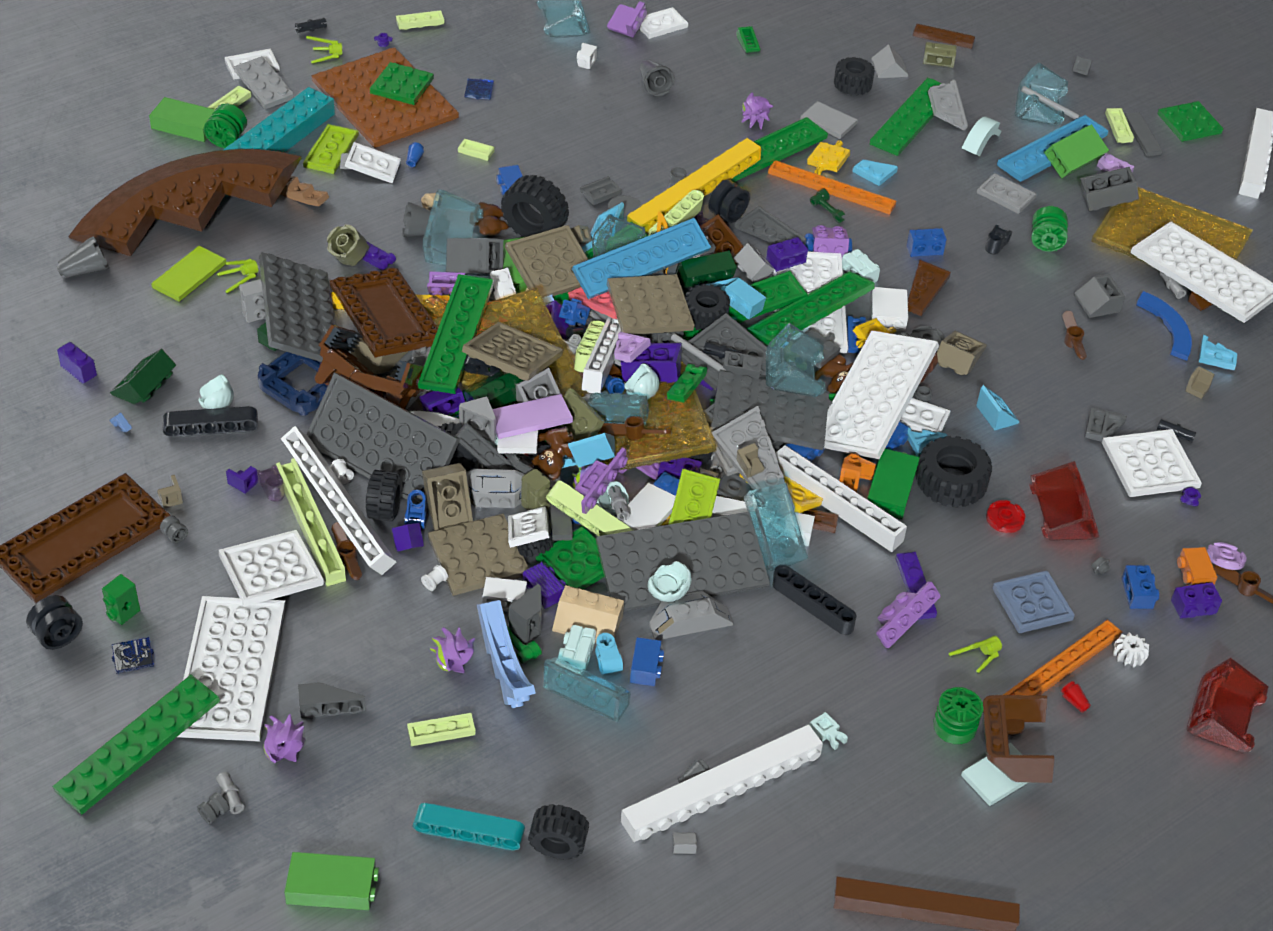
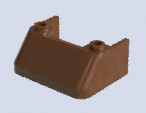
(1006, 716)

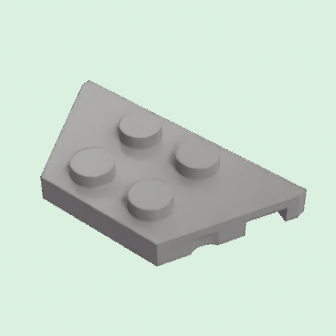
(947, 104)

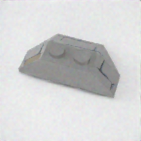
(494, 488)
(689, 615)

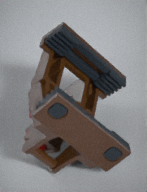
(338, 359)

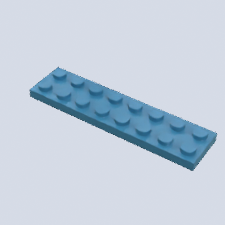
(1032, 158)
(642, 257)

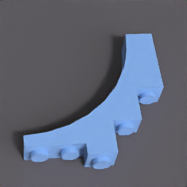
(506, 667)

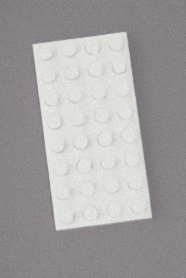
(1206, 271)
(813, 274)
(877, 393)
(235, 659)

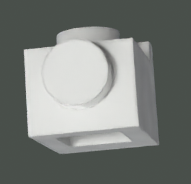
(587, 55)

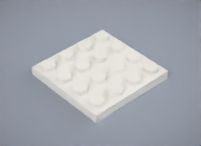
(1151, 463)
(270, 567)

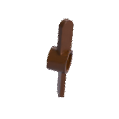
(1074, 335)
(633, 428)
(345, 545)
(1242, 581)

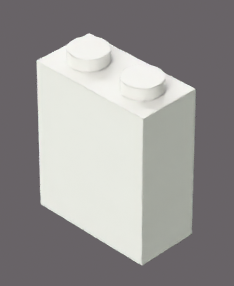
(889, 307)

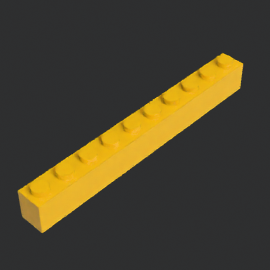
(704, 179)

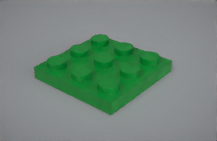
(401, 83)
(1190, 121)
(575, 560)

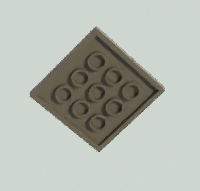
(548, 260)
(650, 304)
(512, 351)
(476, 552)

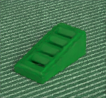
(742, 33)

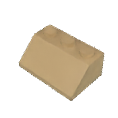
(589, 611)

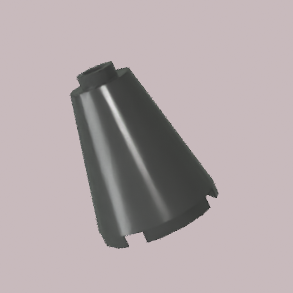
(656, 77)
(415, 220)
(83, 260)

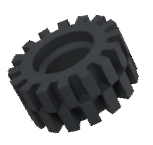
(536, 547)

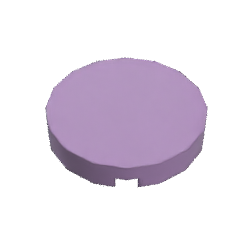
(1226, 556)

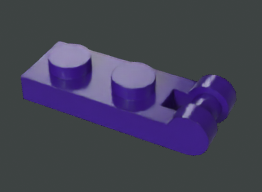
(378, 257)

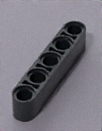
(210, 421)
(814, 600)

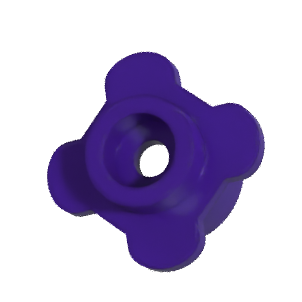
(383, 39)
(1190, 496)

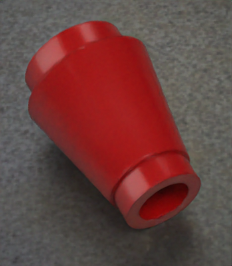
(1074, 695)

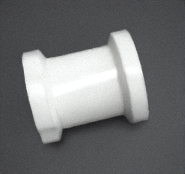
(342, 472)
(434, 577)

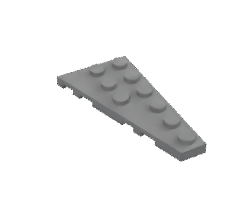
(743, 432)

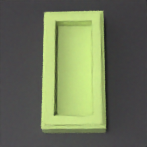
(476, 149)

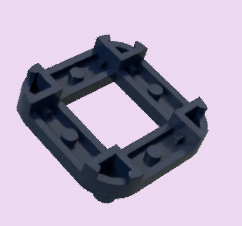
(270, 382)

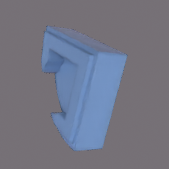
(119, 420)

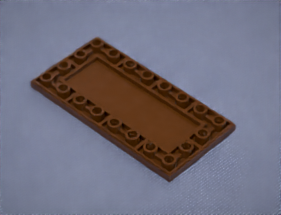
(385, 311)
(80, 537)

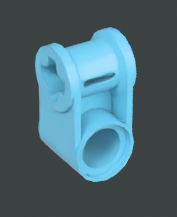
(608, 654)

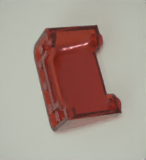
(1064, 504)
(1226, 705)

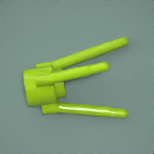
(334, 48)
(248, 268)
(988, 646)

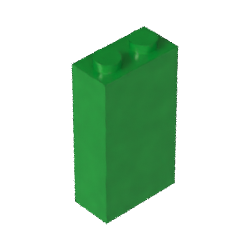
(893, 482)

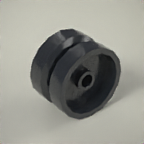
(729, 201)
(54, 622)

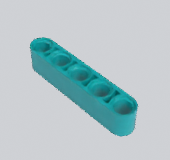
(469, 826)

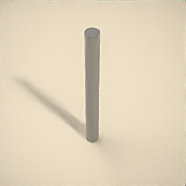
(1054, 105)
(697, 353)

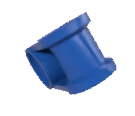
(416, 511)

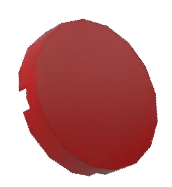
(1005, 516)

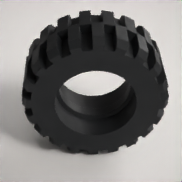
(543, 197)
(952, 488)

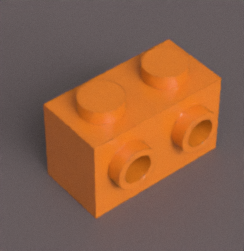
(1196, 566)

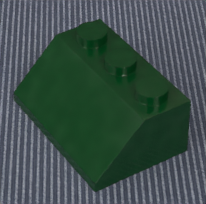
(706, 269)
(144, 378)
(498, 388)

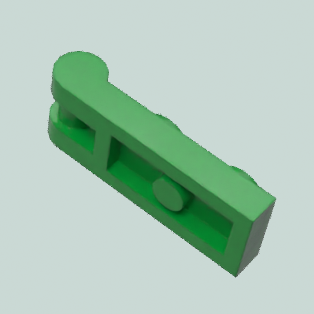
(687, 383)

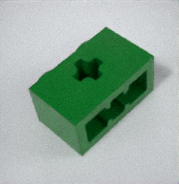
(121, 599)

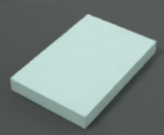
(990, 781)

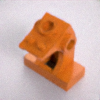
(855, 468)

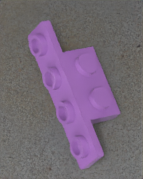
(598, 478)
(905, 612)

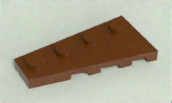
(925, 287)

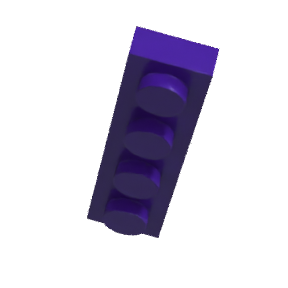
(913, 577)

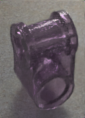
(271, 483)

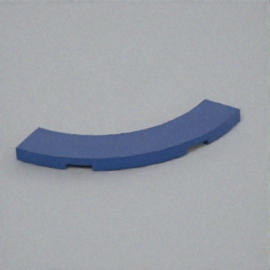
(1173, 321)

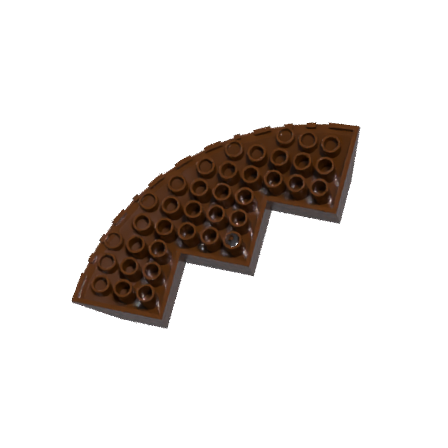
(184, 194)

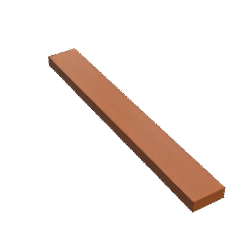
(832, 186)
(1067, 661)

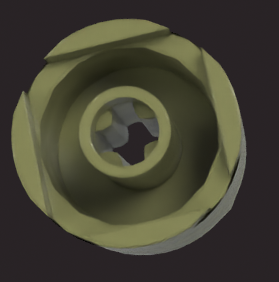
(347, 245)

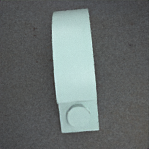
(980, 135)

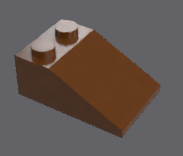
(721, 236)

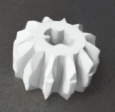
(1131, 650)

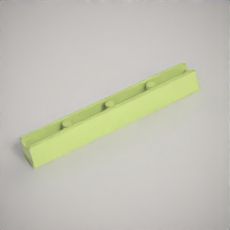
(311, 524)

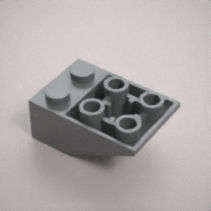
(474, 255)

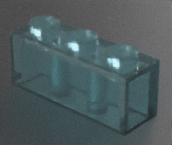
(619, 407)

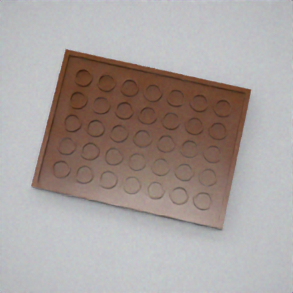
(374, 116)

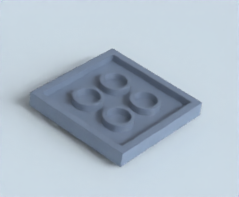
(1033, 602)

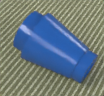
(414, 154)
(614, 385)

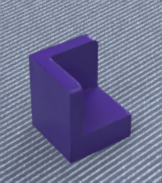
(242, 480)
(407, 537)

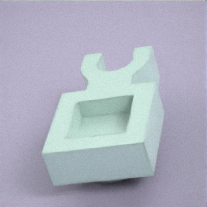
(828, 729)

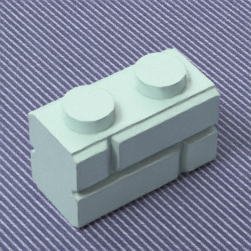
(861, 265)
(578, 646)

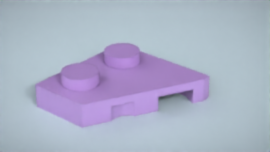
(1110, 163)
(630, 346)

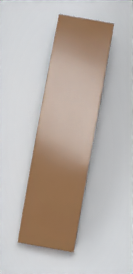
(303, 192)

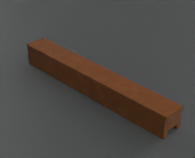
(925, 905)

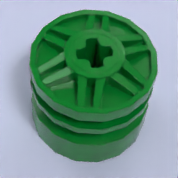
(225, 125)
(1049, 228)
(958, 715)

